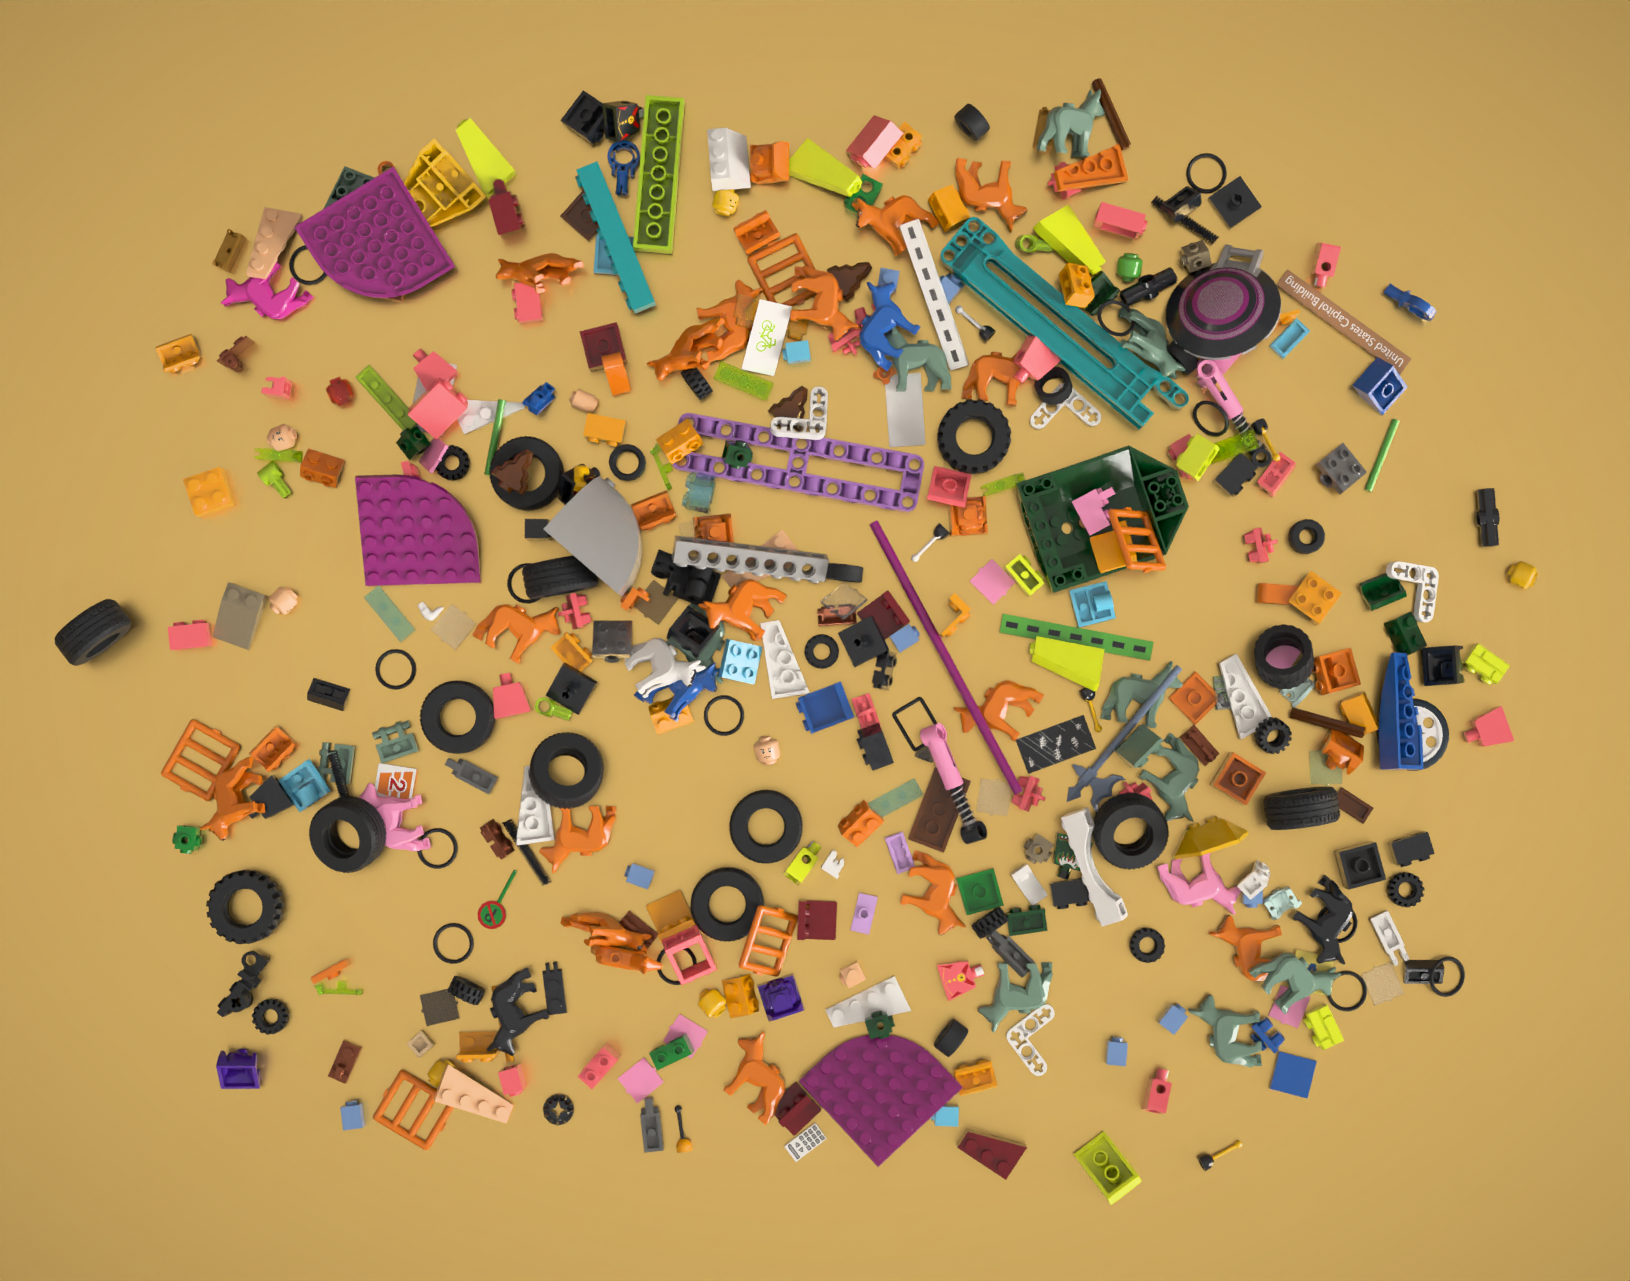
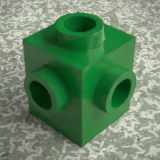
(193, 836)

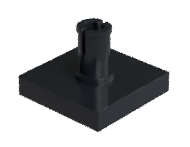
(1234, 202)
(863, 641)
(571, 688)

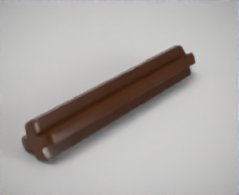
(1111, 114)
(1327, 722)

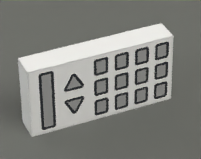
(805, 1142)

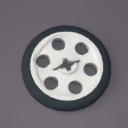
(1438, 730)

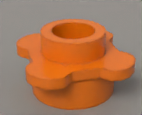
(884, 378)

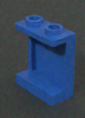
(824, 708)

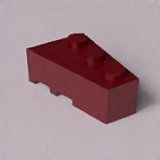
(993, 1152)

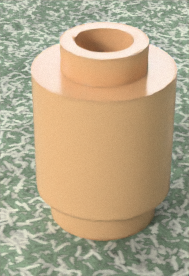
(583, 401)

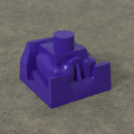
(780, 997)
(238, 1070)

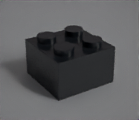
(1360, 865)

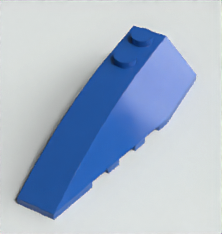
(1398, 727)

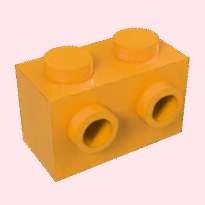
(908, 142)
(948, 208)
(1076, 285)
(604, 429)
(1360, 712)

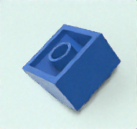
(1380, 385)

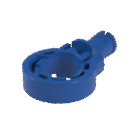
(623, 176)
(1411, 302)

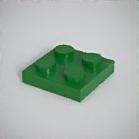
(980, 891)

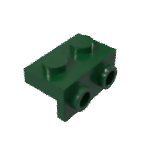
(1103, 291)
(1381, 591)
(1405, 634)
(1026, 920)

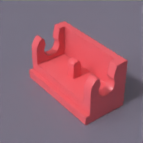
(280, 389)
(1276, 474)

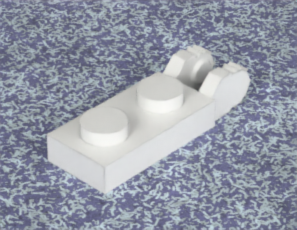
(1389, 936)

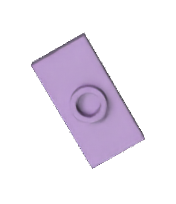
(899, 852)
(864, 913)

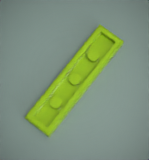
(386, 397)

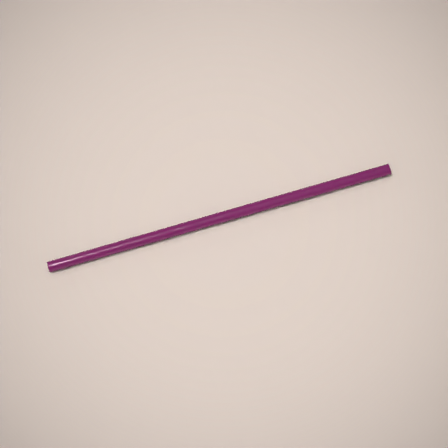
(946, 658)

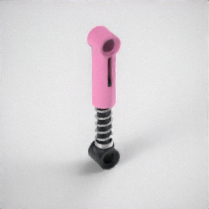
(1229, 403)
(935, 739)

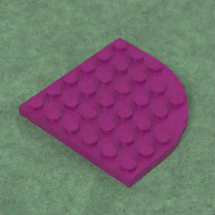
(376, 240)
(414, 533)
(880, 1091)

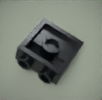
(586, 118)

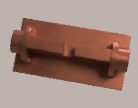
(826, 618)
(1199, 745)
(502, 845)
(633, 923)

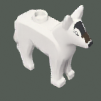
(664, 665)

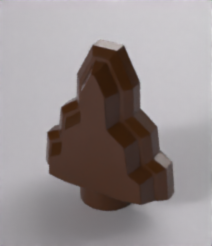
(850, 277)
(791, 406)
(514, 473)

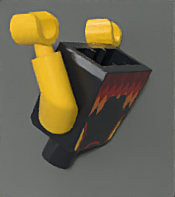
(575, 480)

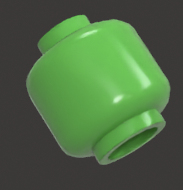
(1129, 266)

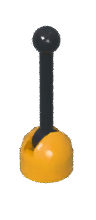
(683, 1144)

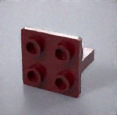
(796, 1109)

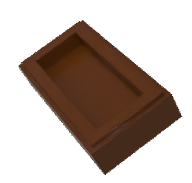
(1353, 805)

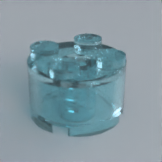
(699, 492)

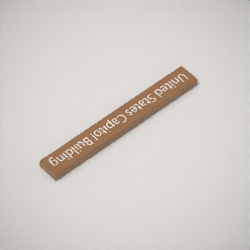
(1342, 321)

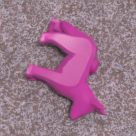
(263, 296)

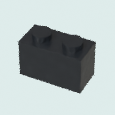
(1235, 475)
(535, 530)
(875, 747)
(1411, 848)
(1068, 892)

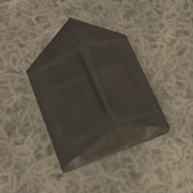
(924, 754)

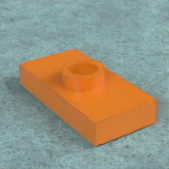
(330, 972)

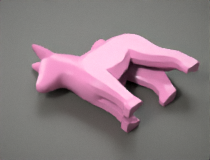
(391, 812)
(1202, 887)

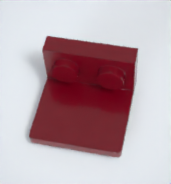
(886, 614)
(816, 920)

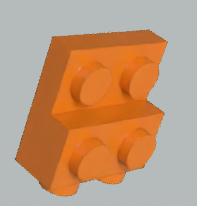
(1335, 671)

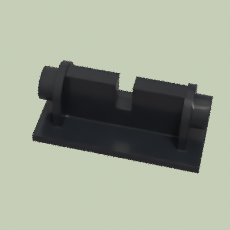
(884, 679)

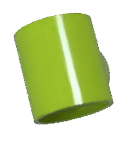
(1034, 244)
(271, 475)
(555, 710)

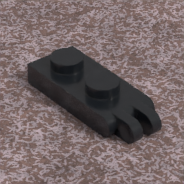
(554, 990)

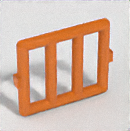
(760, 275)
(1127, 548)
(184, 740)
(780, 954)
(394, 1124)

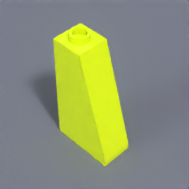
(483, 157)
(822, 169)
(1070, 239)
(1070, 660)

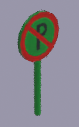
(492, 913)

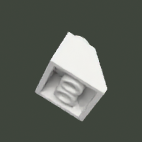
(728, 159)

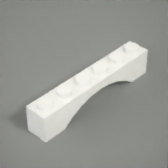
(1107, 903)

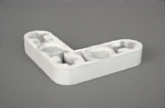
(1069, 404)
(812, 422)
(1421, 579)
(1025, 1033)

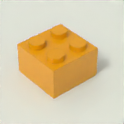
(209, 491)

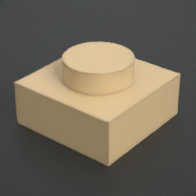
(420, 1044)

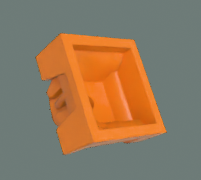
(769, 163)
(968, 520)
(713, 528)
(1342, 751)

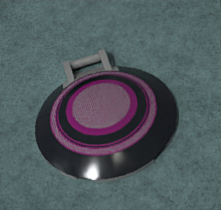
(1224, 307)

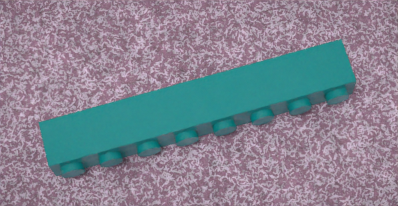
(615, 236)

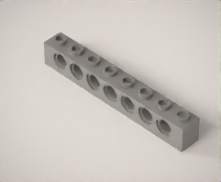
(684, 545)

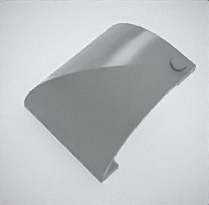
(601, 534)

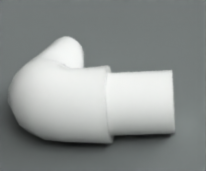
(427, 614)

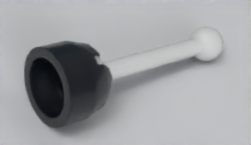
(985, 331)
(939, 533)

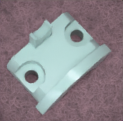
(1298, 693)
(1281, 902)

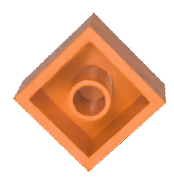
(1238, 778)

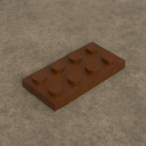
(936, 815)

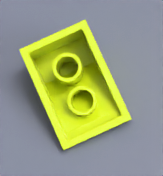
(1107, 1168)

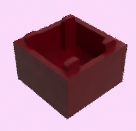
(602, 342)

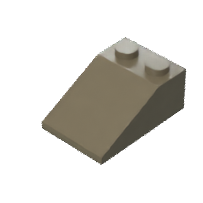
(239, 615)

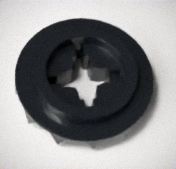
(565, 1104)

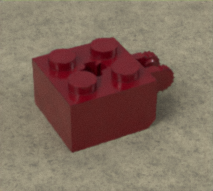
(504, 209)

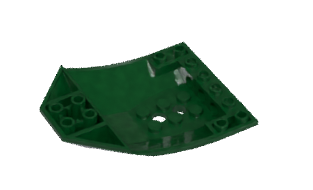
(1138, 484)

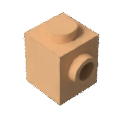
(852, 974)

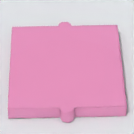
(433, 454)
(992, 581)
(1282, 656)
(1295, 1011)
(685, 1026)
(640, 1080)

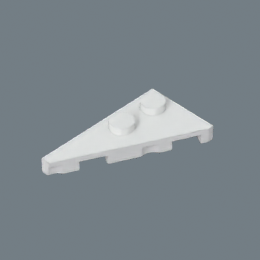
(483, 413)

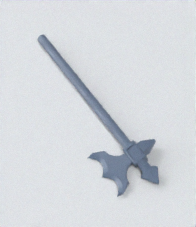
(1103, 787)

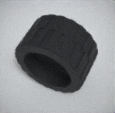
(1281, 636)

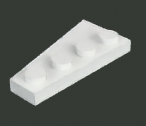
(1243, 697)
(534, 815)

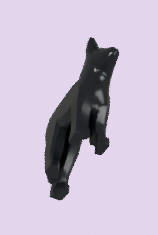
(1328, 926)
(510, 1016)

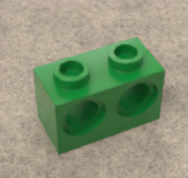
(868, 197)
(671, 1052)

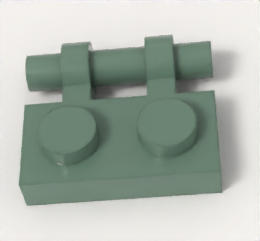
(396, 747)
(346, 755)

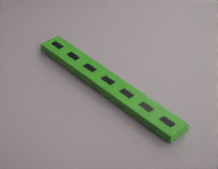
(1110, 642)

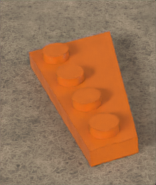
(1096, 170)

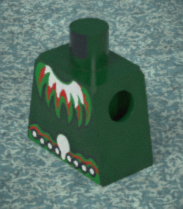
(1064, 856)

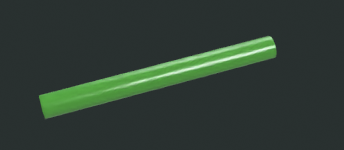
(495, 434)
(1382, 454)

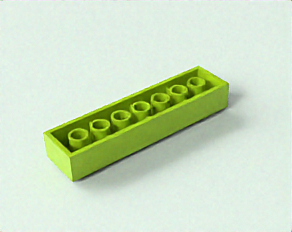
(658, 174)

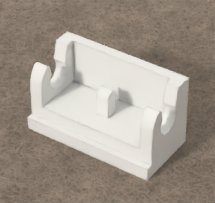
(832, 867)

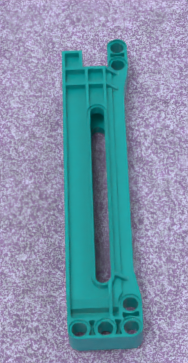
(1118, 386)

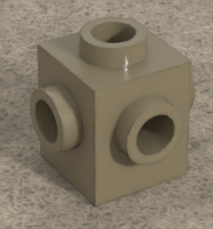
(1195, 256)
(1045, 847)

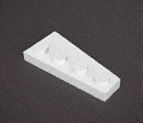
(782, 666)
(882, 996)

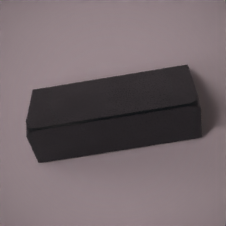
(1182, 203)
(328, 694)
(1419, 970)

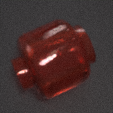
(339, 391)

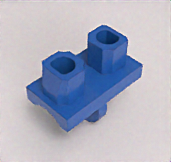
(539, 398)
(1261, 1029)

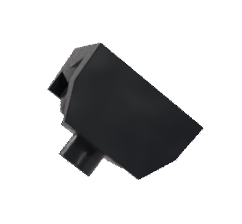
(692, 631)
(1442, 665)

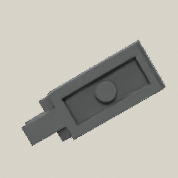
(472, 774)
(1010, 952)
(651, 1127)

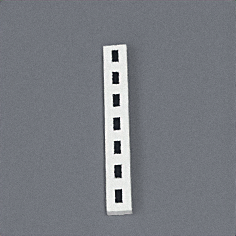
(934, 294)

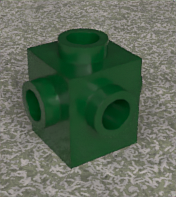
(412, 442)
(737, 454)
(876, 1031)

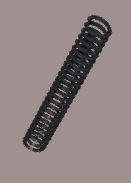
(1196, 227)
(340, 785)
(530, 857)

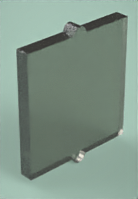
(659, 604)
(439, 1007)

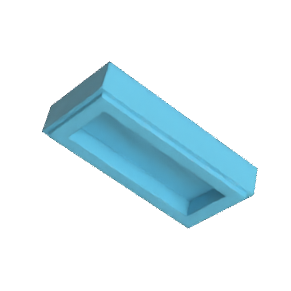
(1289, 338)

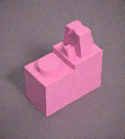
(1091, 511)

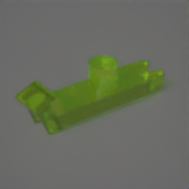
(282, 455)
(662, 468)
(1003, 484)
(341, 989)

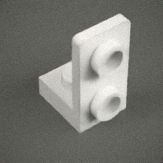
(1256, 880)
(1029, 884)

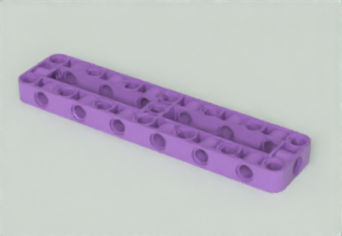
(809, 483)

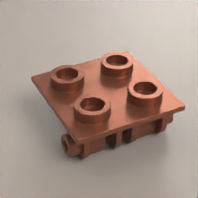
(229, 357)

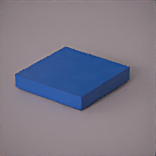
(1293, 1074)

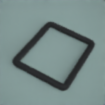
(900, 725)

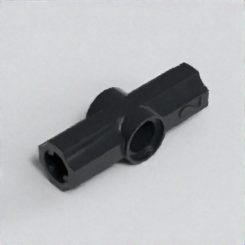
(1148, 286)
(1487, 517)

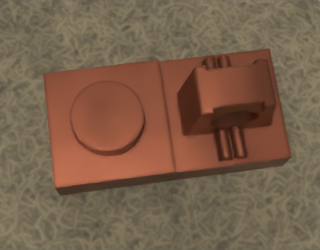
(344, 1061)

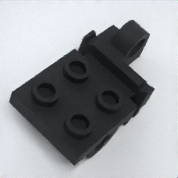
(687, 582)
(243, 987)

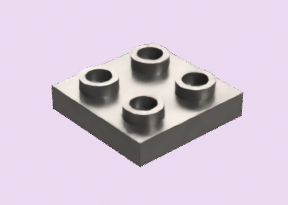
(1340, 469)
(612, 640)

